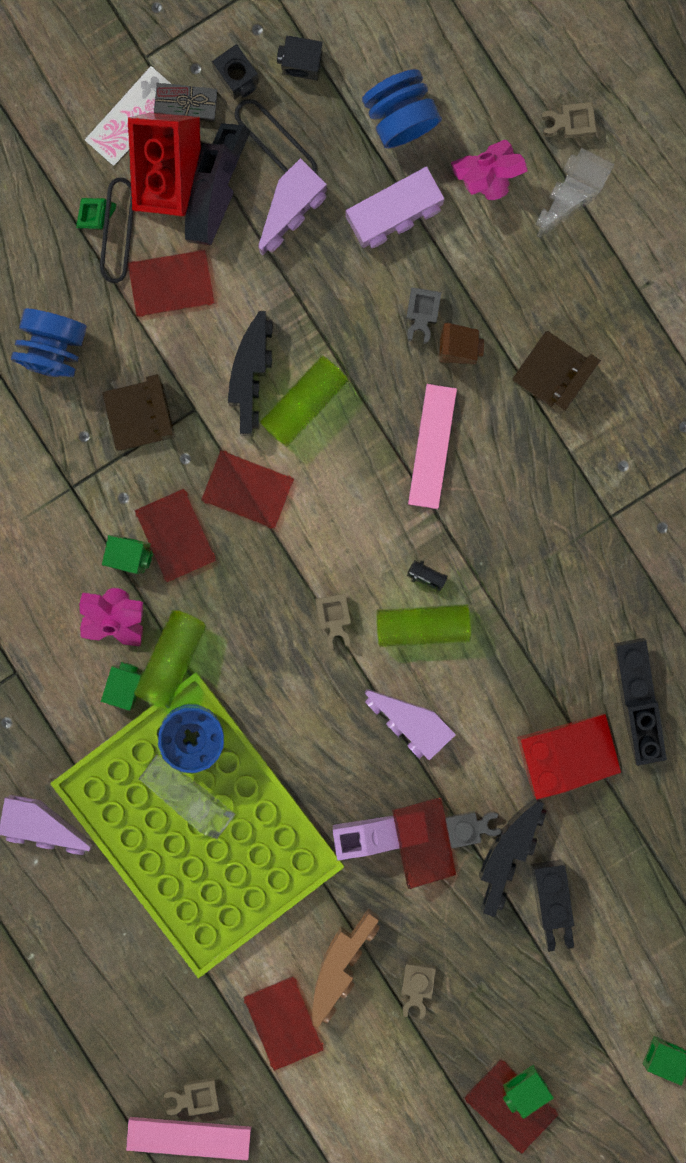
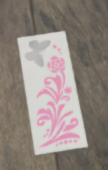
(111, 134)

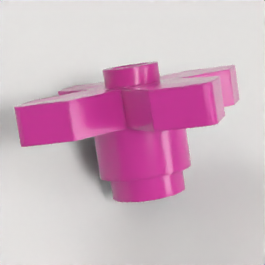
(490, 170)
(111, 615)

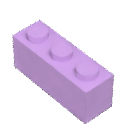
(395, 208)

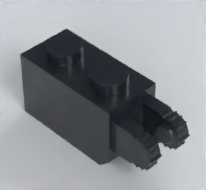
(553, 901)

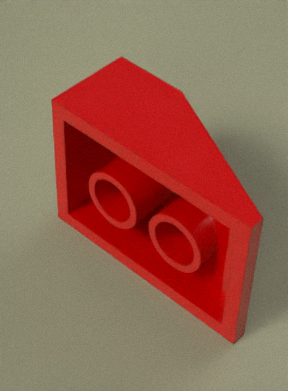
(163, 161)
(568, 756)

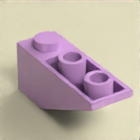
(294, 196)
(418, 724)
(35, 821)
(365, 837)

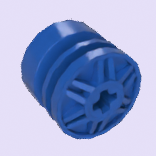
(400, 106)
(48, 343)
(188, 756)

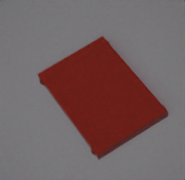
(171, 283)
(247, 489)
(175, 535)
(424, 842)
(283, 1023)
(488, 1101)

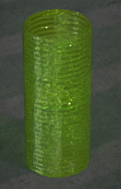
(311, 396)
(435, 625)
(174, 649)

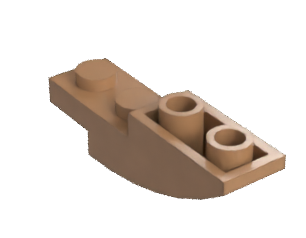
(333, 976)

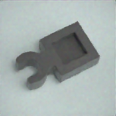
(423, 309)
(466, 829)

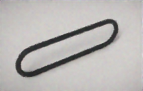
(277, 124)
(105, 233)

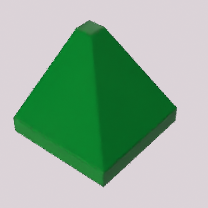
(92, 213)

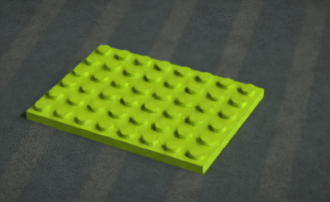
(196, 887)

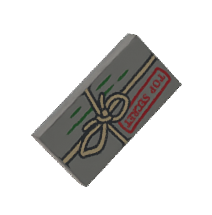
(186, 101)

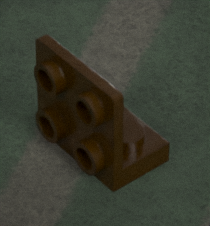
(555, 372)
(139, 414)

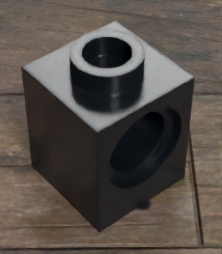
(300, 57)
(232, 60)

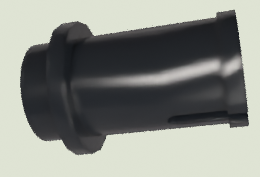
(426, 576)

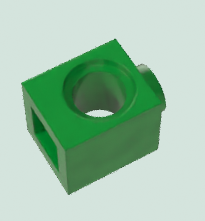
(127, 554)
(121, 686)
(666, 1060)
(526, 1092)

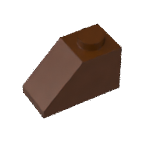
(460, 344)

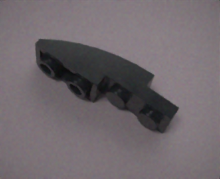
(210, 187)
(250, 361)
(639, 701)
(514, 842)

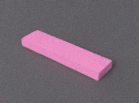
(432, 446)
(188, 1138)

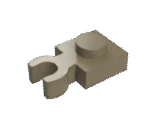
(575, 120)
(333, 614)
(418, 984)
(199, 1097)

